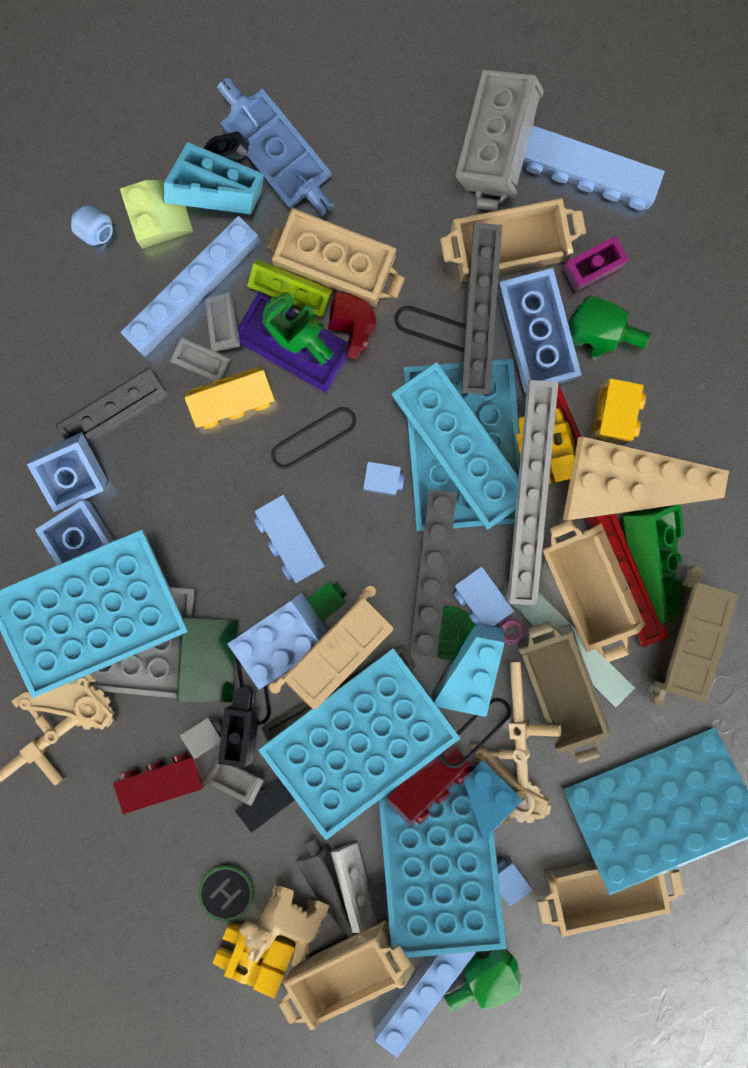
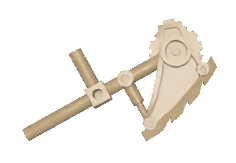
(75, 700)
(534, 803)

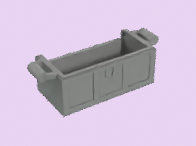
(498, 135)

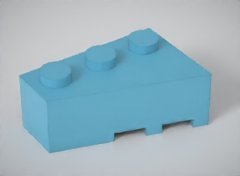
(212, 182)
(473, 673)

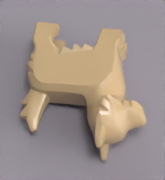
(284, 919)

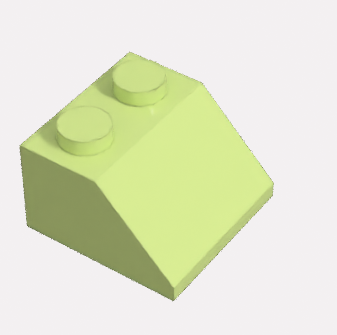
(151, 217)

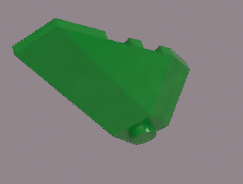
(654, 546)

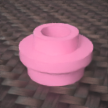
(520, 630)

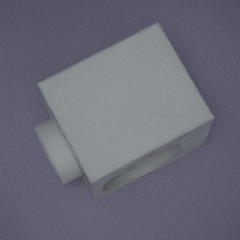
(202, 736)

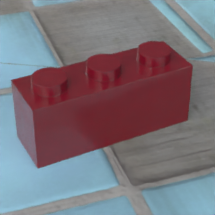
(158, 782)
(428, 786)

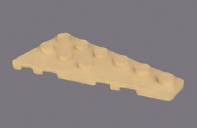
(626, 479)

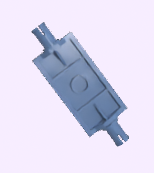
(276, 148)

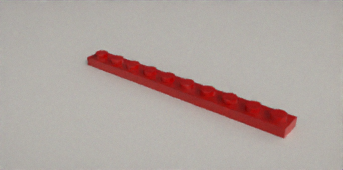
(653, 629)

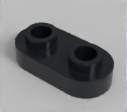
(230, 146)

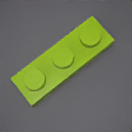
(275, 280)

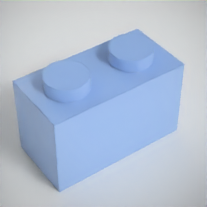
(482, 598)

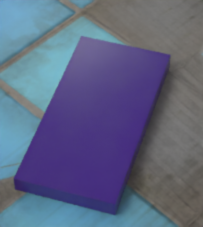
(301, 364)

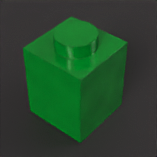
(327, 600)

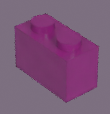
(595, 264)

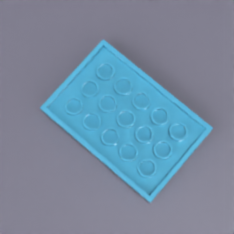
(499, 419)
(88, 613)
(359, 744)
(661, 810)
(441, 880)

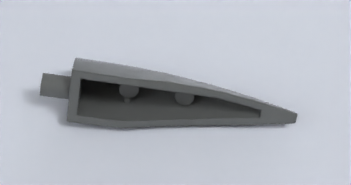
(321, 876)

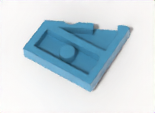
(490, 798)

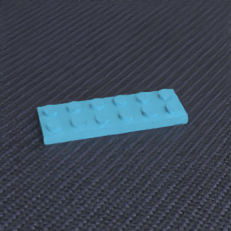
(460, 444)

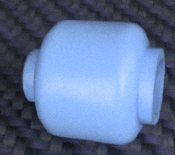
(91, 225)

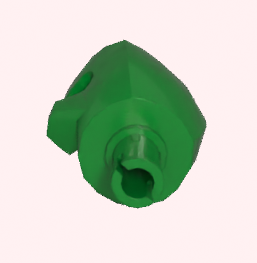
(603, 327)
(295, 332)
(488, 981)

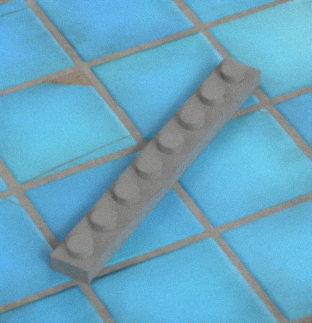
(532, 492)

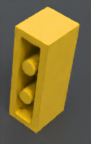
(229, 397)

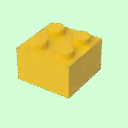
(618, 412)

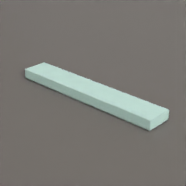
(602, 673)

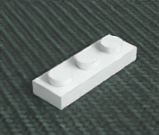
(354, 887)

